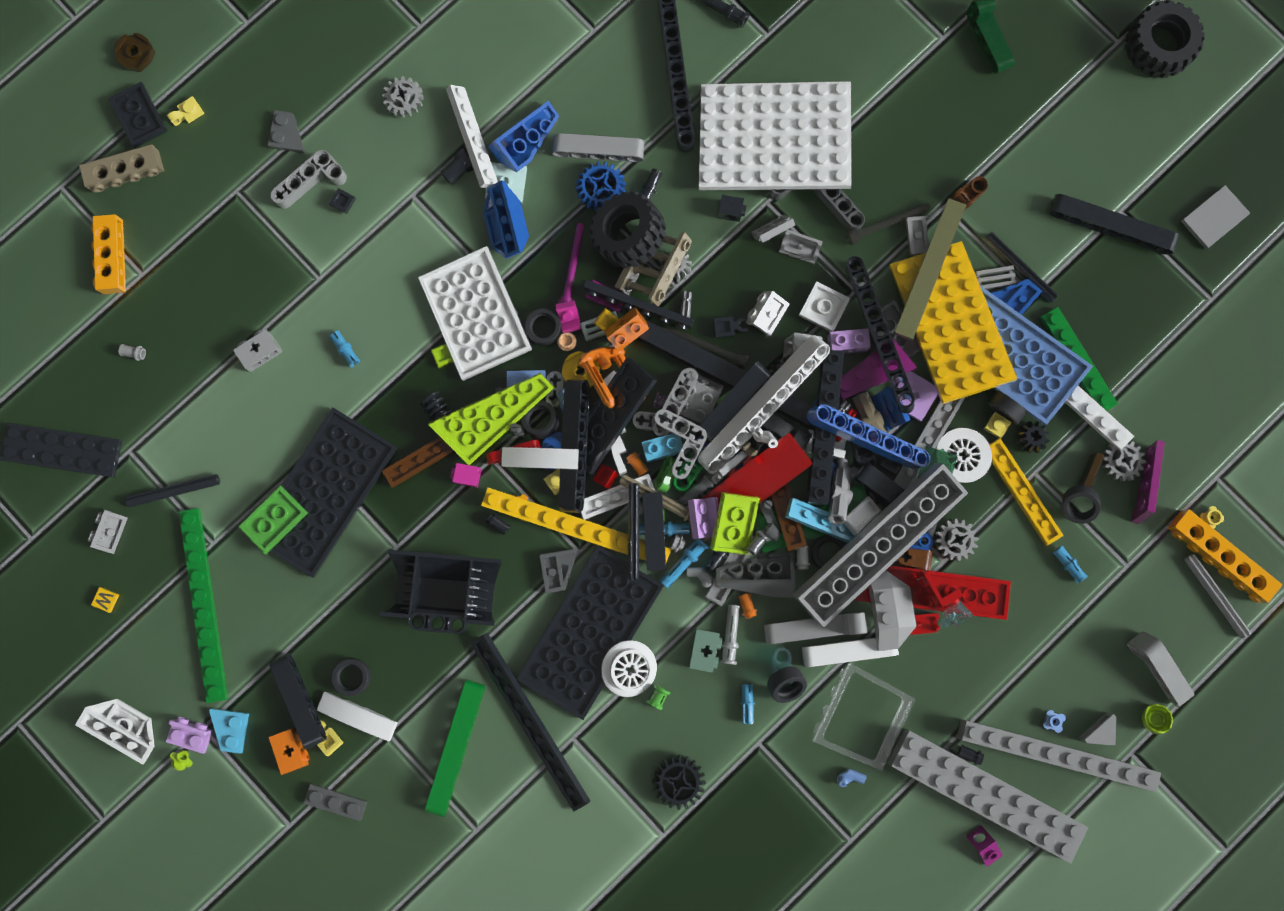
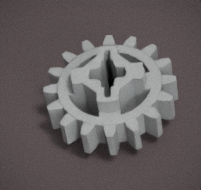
(395, 99)
(1126, 469)
(953, 532)

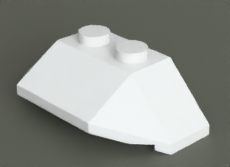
(120, 728)

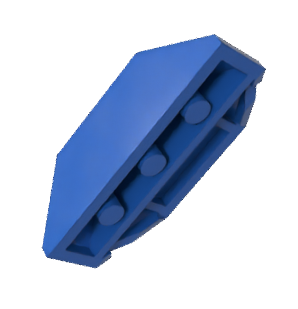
(505, 220)

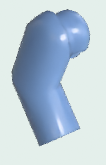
(849, 776)

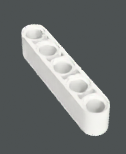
(843, 652)

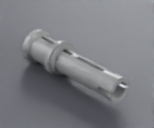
(733, 610)

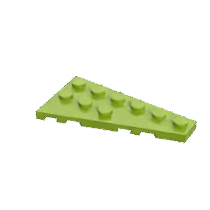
(482, 423)

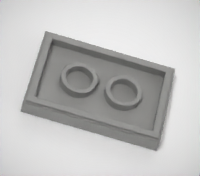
(1215, 217)

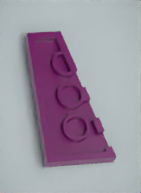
(870, 373)
(1149, 484)

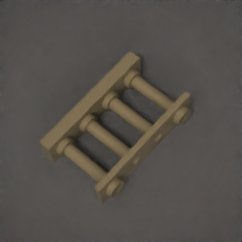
(628, 277)

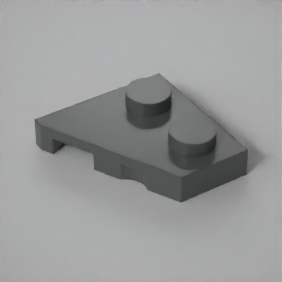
(285, 133)
(557, 569)

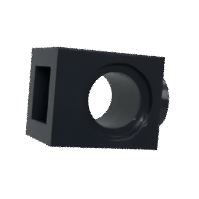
(731, 208)

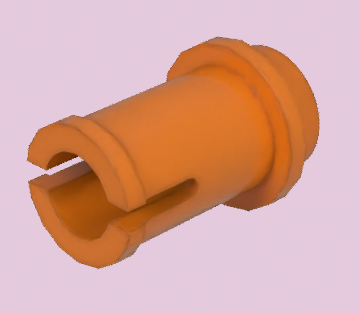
(637, 463)
(747, 606)

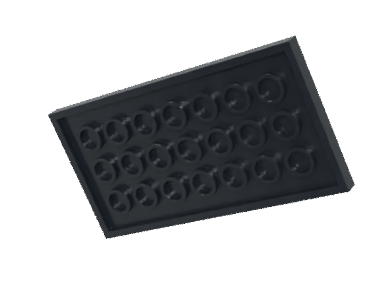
(331, 486)
(593, 618)

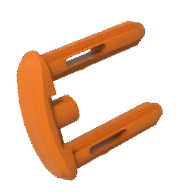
(604, 357)

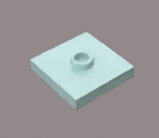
(513, 179)

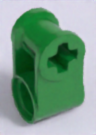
(693, 474)

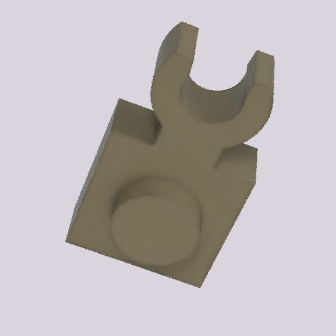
(750, 451)

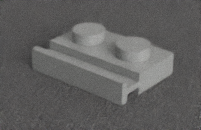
(773, 228)

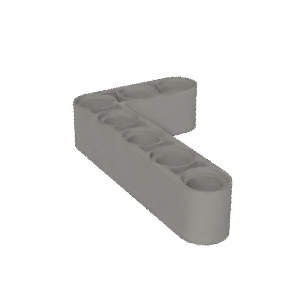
(809, 629)

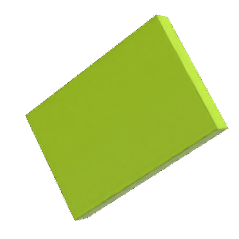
(734, 523)

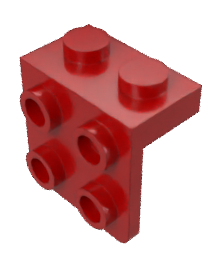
(933, 597)

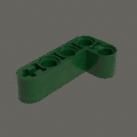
(990, 35)

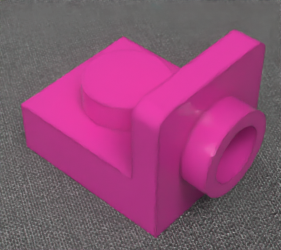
(568, 316)

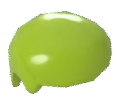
(1157, 719)

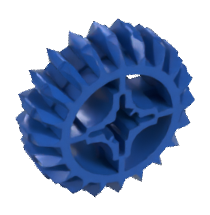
(589, 178)

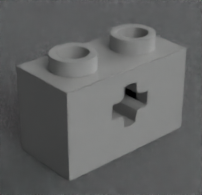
(267, 348)

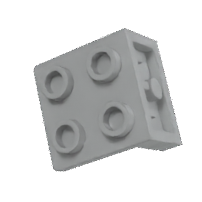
(701, 399)

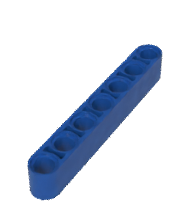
(860, 437)

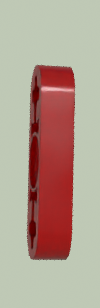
(496, 456)

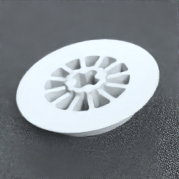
(979, 442)
(613, 657)

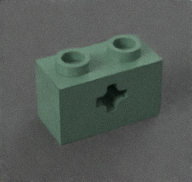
(698, 660)

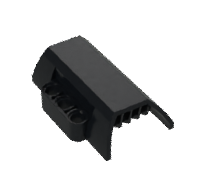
(444, 589)

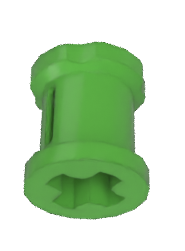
(658, 697)

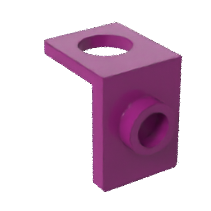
(988, 848)

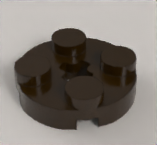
(141, 59)

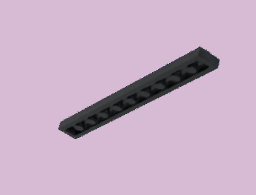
(530, 722)

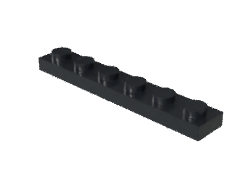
(645, 308)

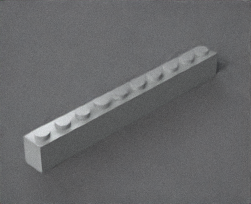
(1059, 755)

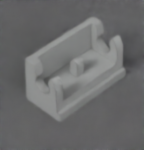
(800, 246)

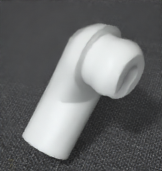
(765, 437)

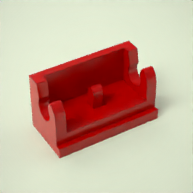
(926, 623)

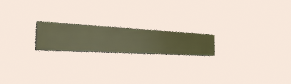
(930, 269)

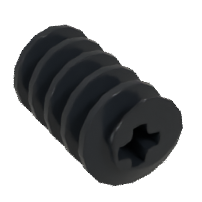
(434, 406)

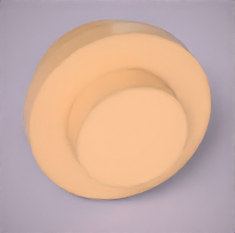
(567, 341)

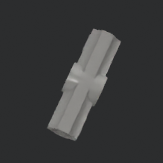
(840, 496)

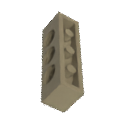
(93, 171)

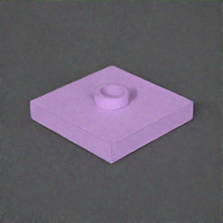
(924, 395)

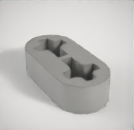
(560, 385)

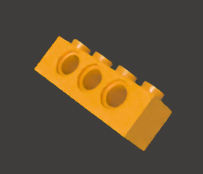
(115, 261)

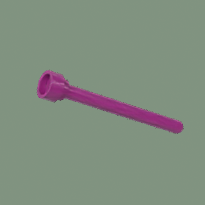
(572, 264)

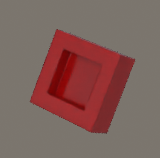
(605, 476)

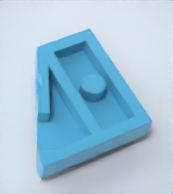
(230, 729)

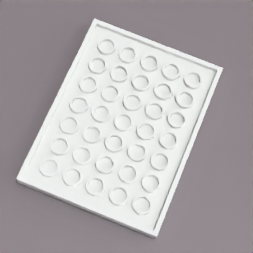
(775, 136)

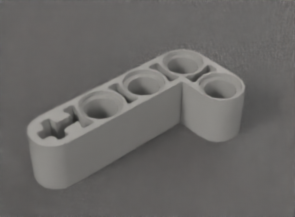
(307, 182)
(1162, 667)

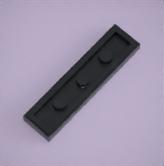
(654, 531)

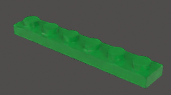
(1092, 382)

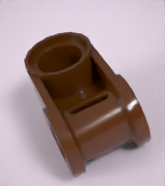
(968, 194)
(916, 559)

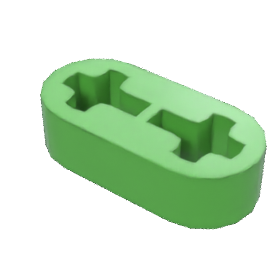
(665, 477)

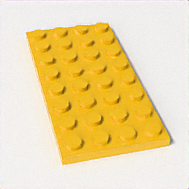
(956, 328)

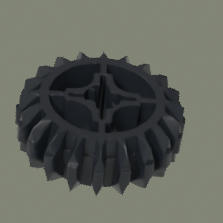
(688, 785)

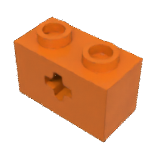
(626, 329)
(289, 761)

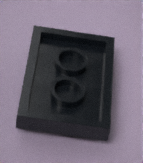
(138, 114)

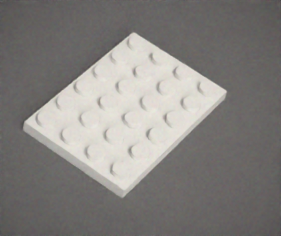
(475, 313)

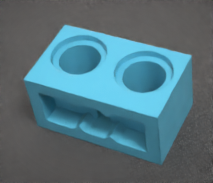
(662, 447)

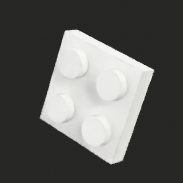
(824, 307)

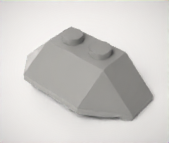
(891, 611)

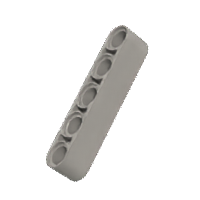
(598, 147)

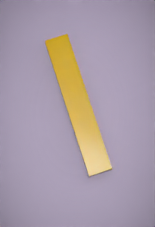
(1024, 493)

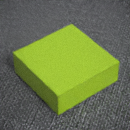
(442, 355)

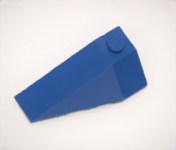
(522, 141)

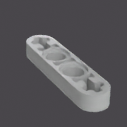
(677, 403)

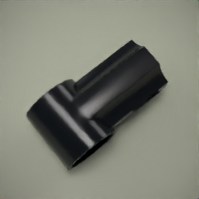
(458, 167)

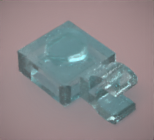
(955, 615)

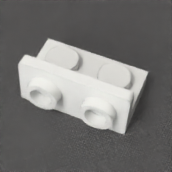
(767, 312)

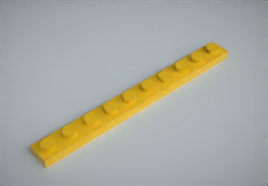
(562, 522)

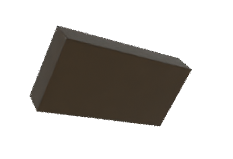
(1091, 469)

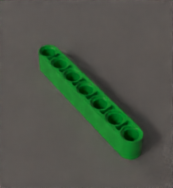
(455, 748)

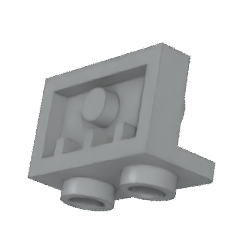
(107, 531)

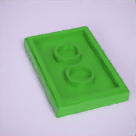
(272, 519)

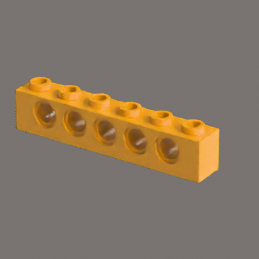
(1266, 584)

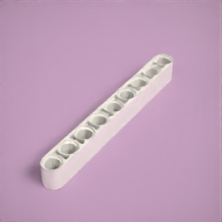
(763, 404)

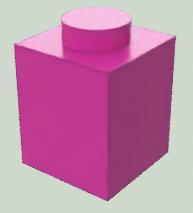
(466, 475)

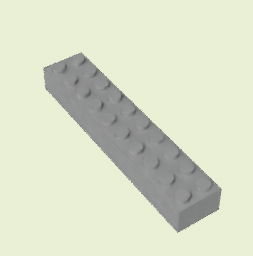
(880, 544)
(988, 795)

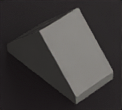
(1101, 731)

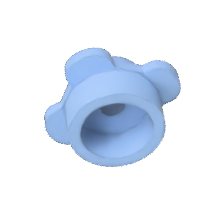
(1048, 721)

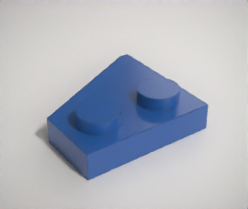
(1019, 295)

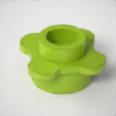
(180, 760)

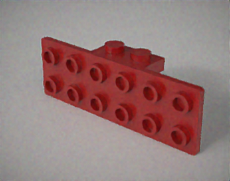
(766, 472)

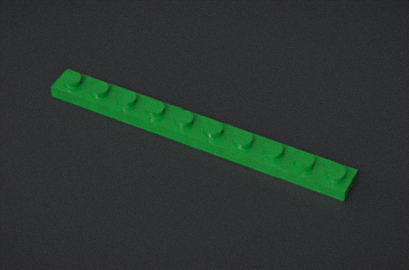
(203, 605)

